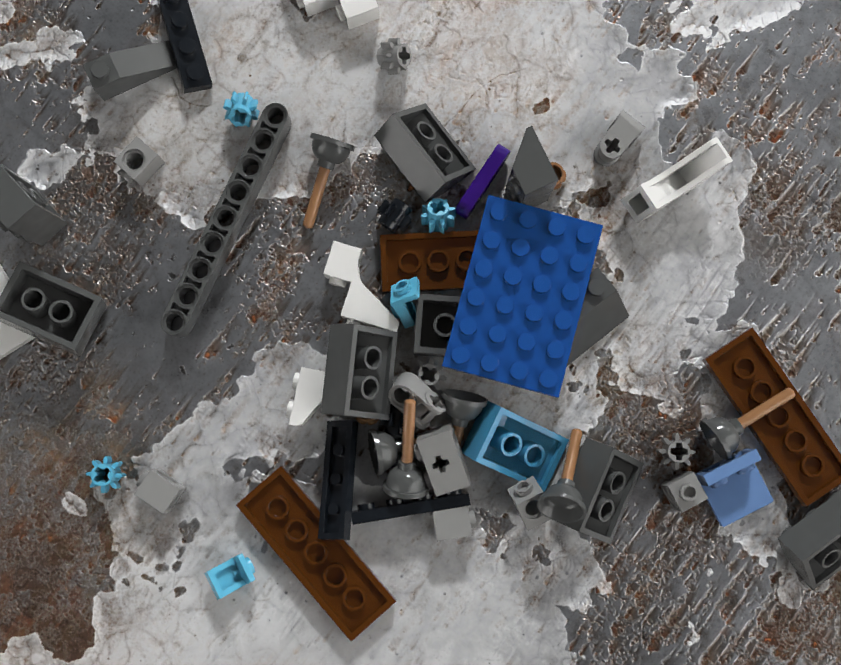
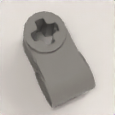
(618, 137)
(421, 394)

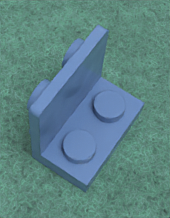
(735, 487)

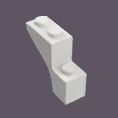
(351, 11)
(676, 180)
(360, 304)
(308, 396)

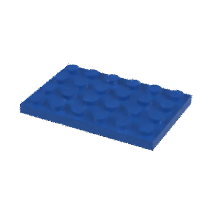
(522, 296)

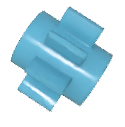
(241, 109)
(438, 215)
(98, 473)

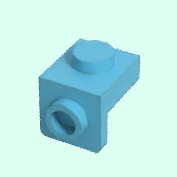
(401, 300)
(230, 575)

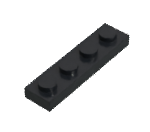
(185, 45)
(338, 480)
(398, 508)

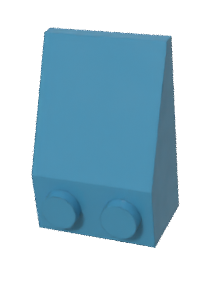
(514, 445)

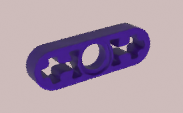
(482, 181)

